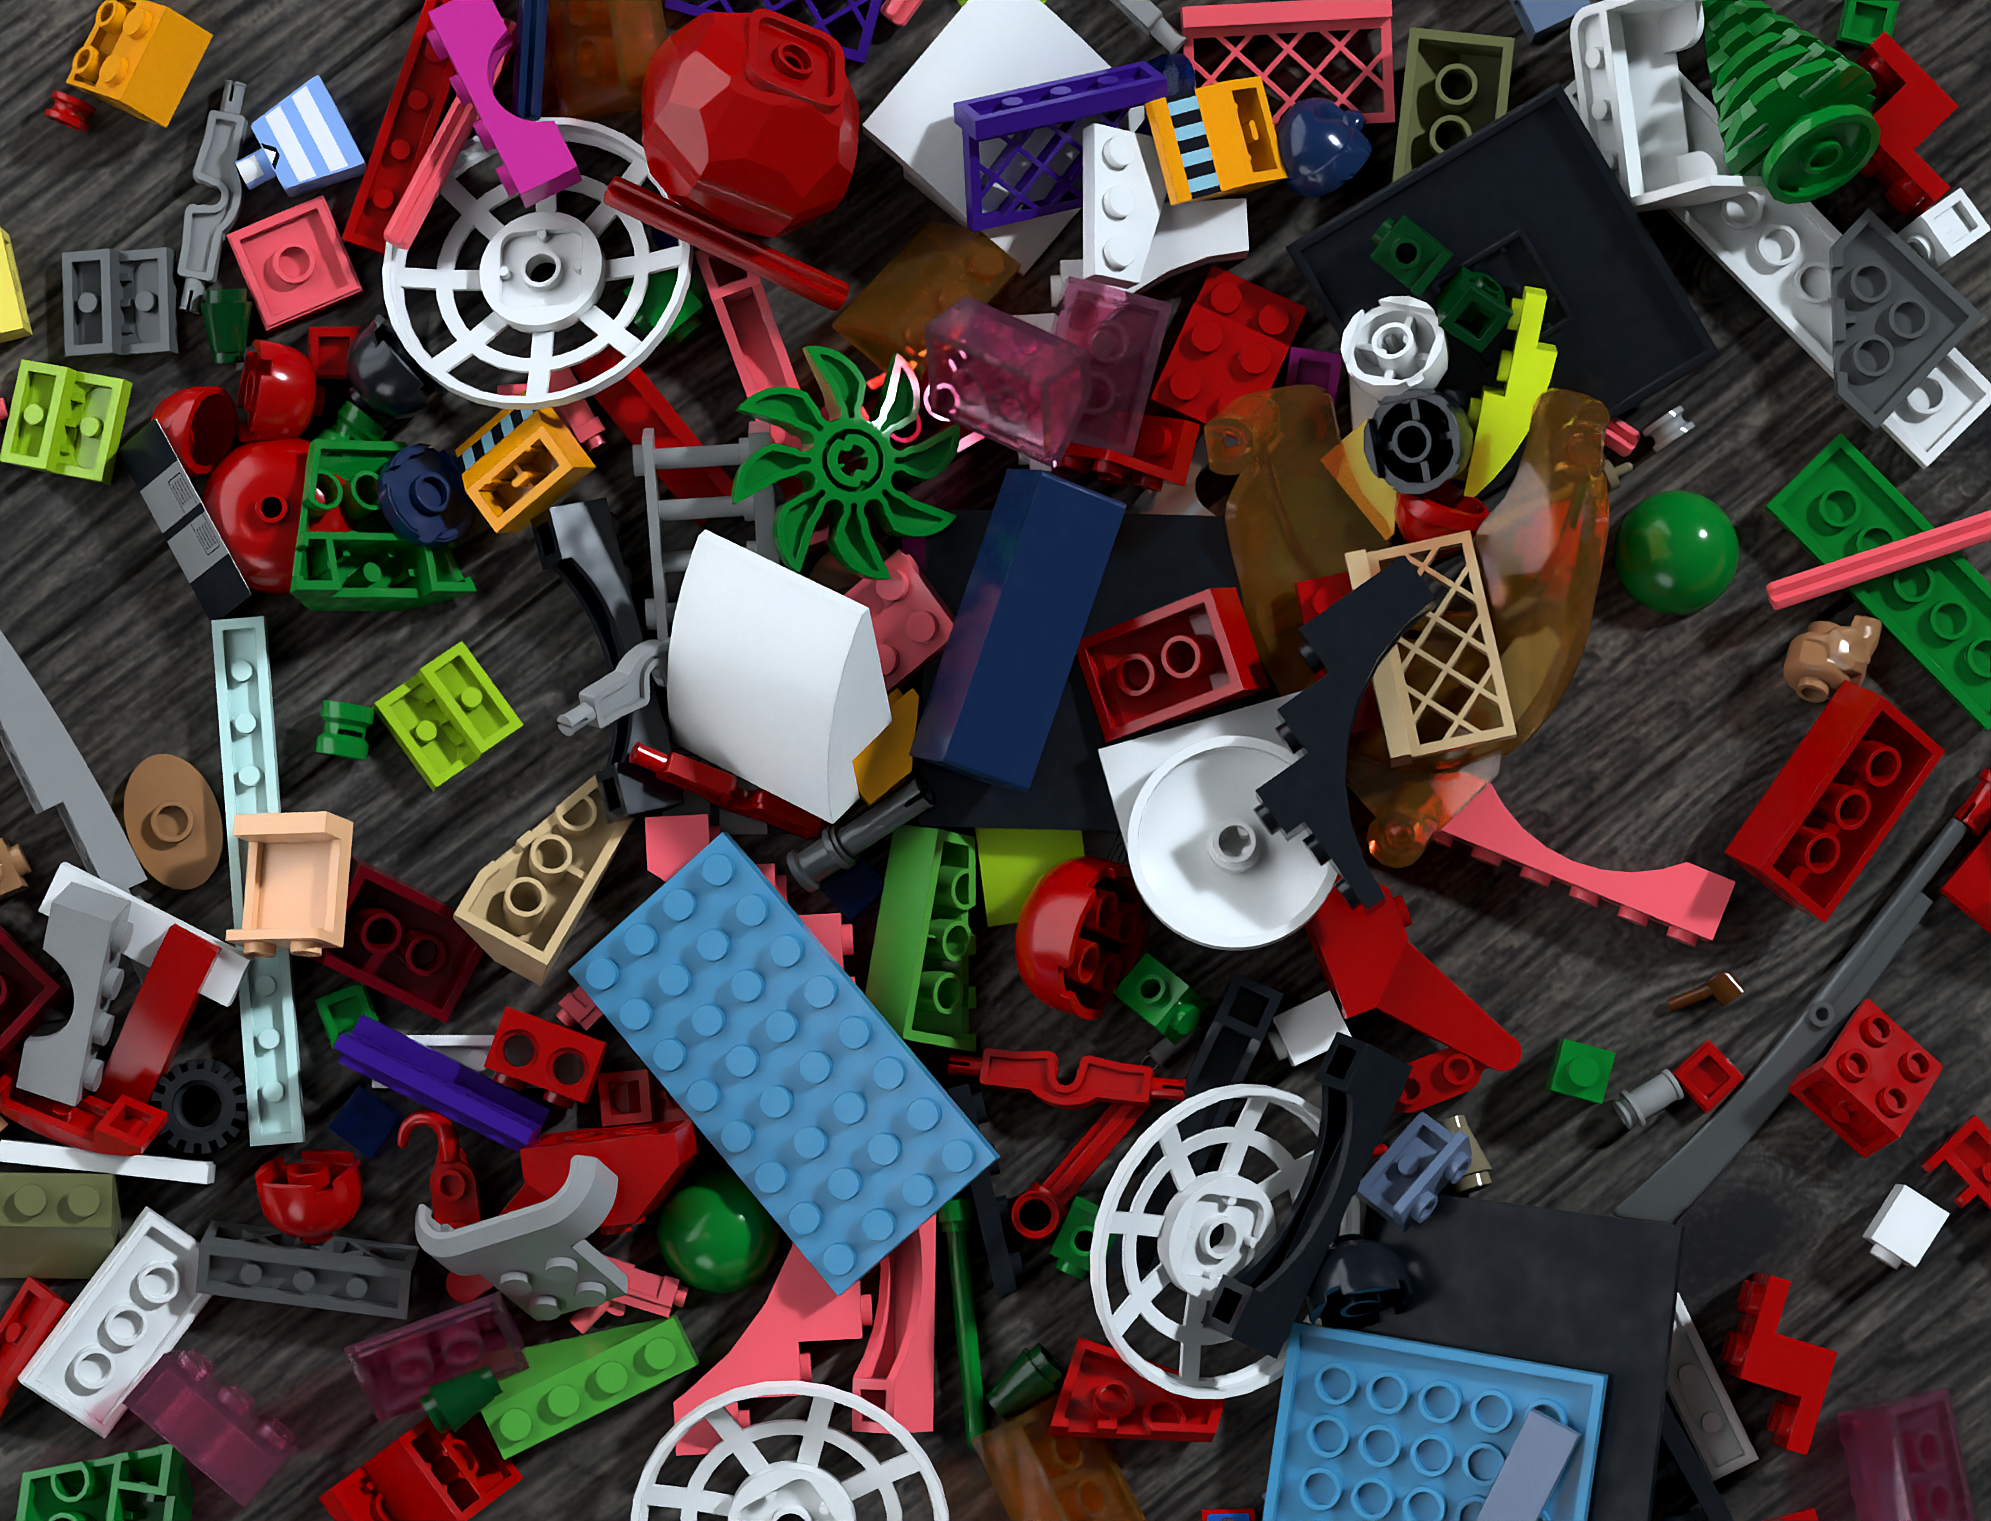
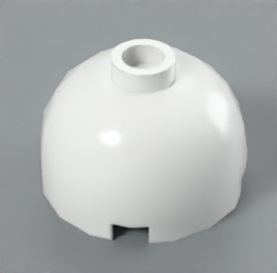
(1395, 348)

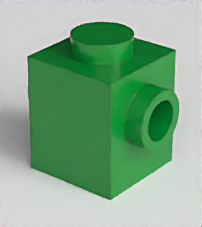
(656, 300)
(1161, 999)

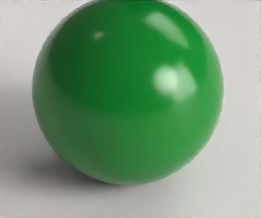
(1676, 552)
(717, 1233)

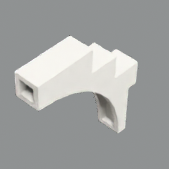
(1183, 240)

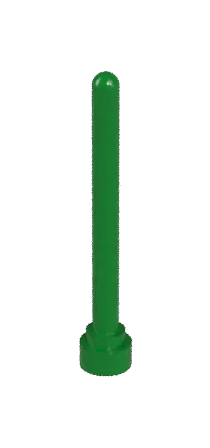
(955, 1221)

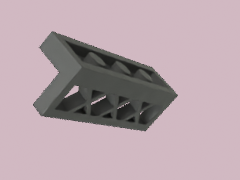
(326, 1275)

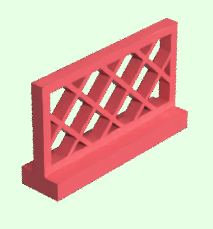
(1298, 18)

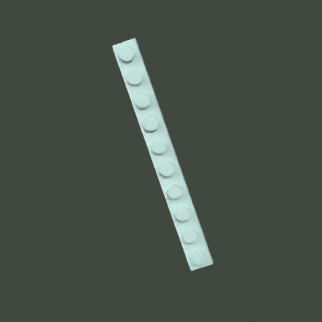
(253, 788)

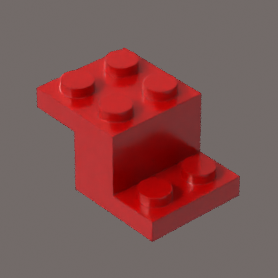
(1910, 115)
(1227, 347)
(1778, 1362)
(426, 1477)

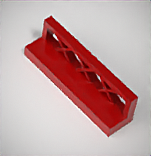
(638, 404)

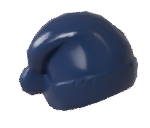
(1321, 146)

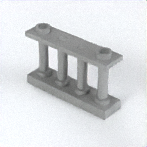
(757, 507)

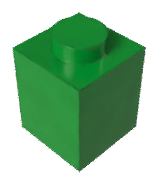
(1579, 1071)

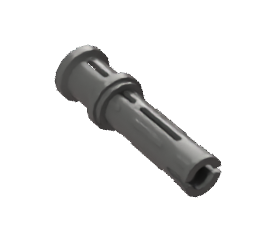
(842, 845)

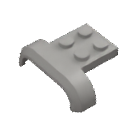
(539, 1250)

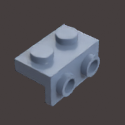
(1414, 1172)

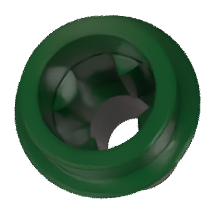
(227, 323)
(1026, 1381)
(460, 1399)

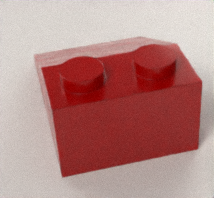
(1171, 663)

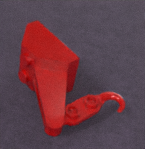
(1377, 968)
(643, 1156)

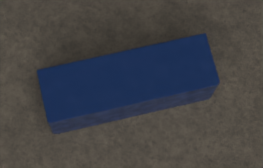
(1018, 629)

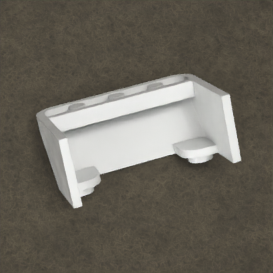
(1635, 102)

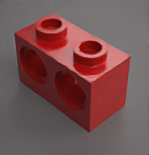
(549, 1044)

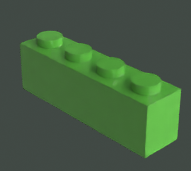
(925, 939)
(582, 1378)

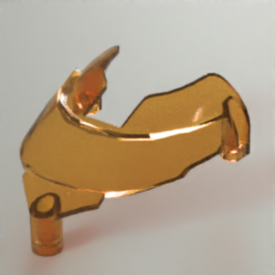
(1535, 558)

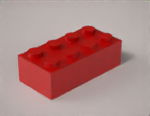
(1835, 801)

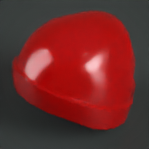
(199, 426)
(1438, 515)

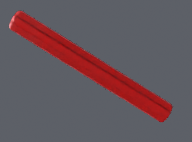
(726, 243)

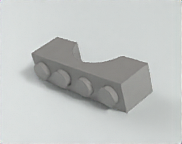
(86, 937)

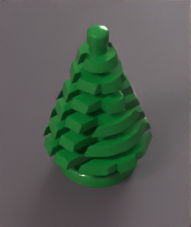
(1786, 102)

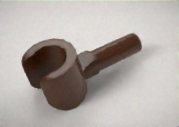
(1723, 986)

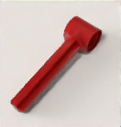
(1076, 1169)

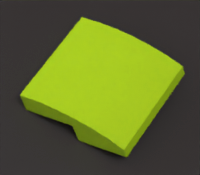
(65, 421)
(447, 716)
(1015, 861)

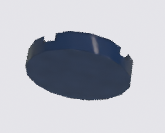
(425, 496)

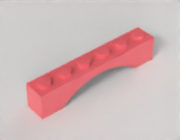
(756, 352)
(1678, 896)
(900, 1350)

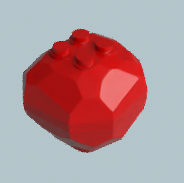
(751, 121)

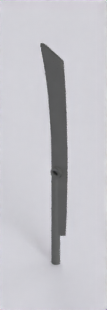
(1709, 1152)

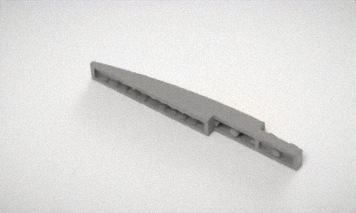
(59, 777)

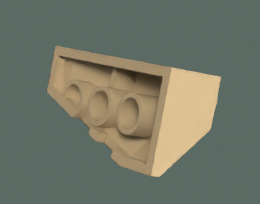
(539, 888)

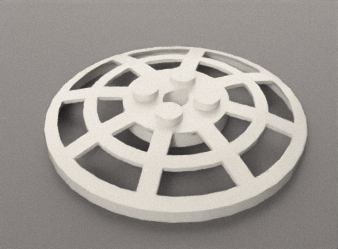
(532, 305)
(1186, 1232)
(786, 1485)

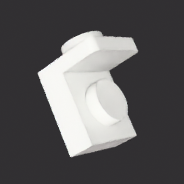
(1945, 229)

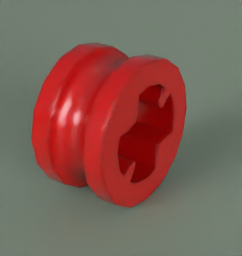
(70, 111)

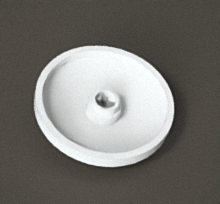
(1208, 857)

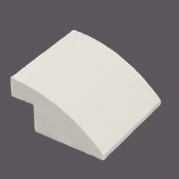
(979, 54)
(773, 677)

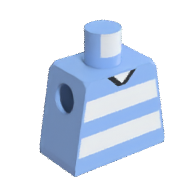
(303, 144)

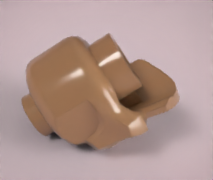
(1829, 655)

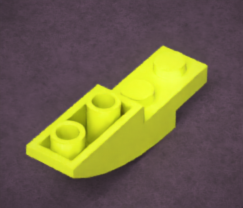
(1504, 415)

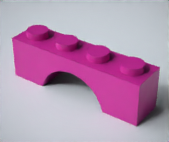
(531, 151)

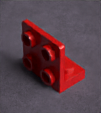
(1159, 457)
(1868, 1081)

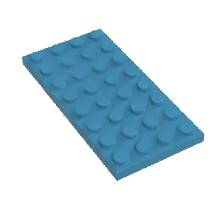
(783, 1063)

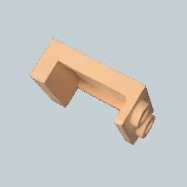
(293, 882)

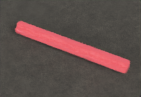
(437, 163)
(1880, 561)

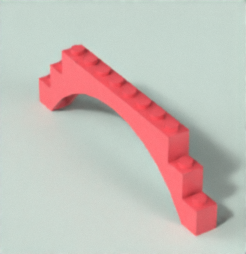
(801, 1301)

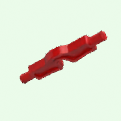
(723, 791)
(1095, 1079)

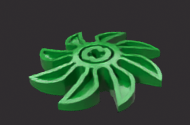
(821, 474)

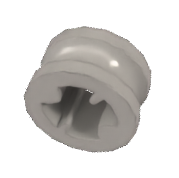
(1668, 428)

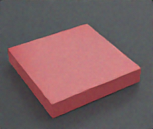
(295, 263)

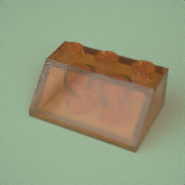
(602, 53)
(919, 285)
(1053, 1475)

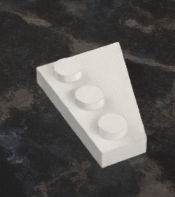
(1120, 203)

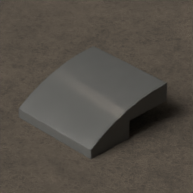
(120, 303)

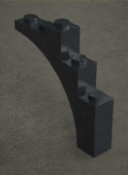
(1311, 793)

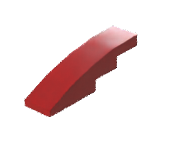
(158, 1016)

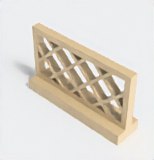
(1389, 679)

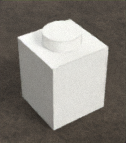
(1306, 1029)
(1904, 1227)

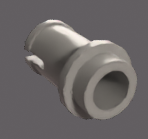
(1647, 1099)

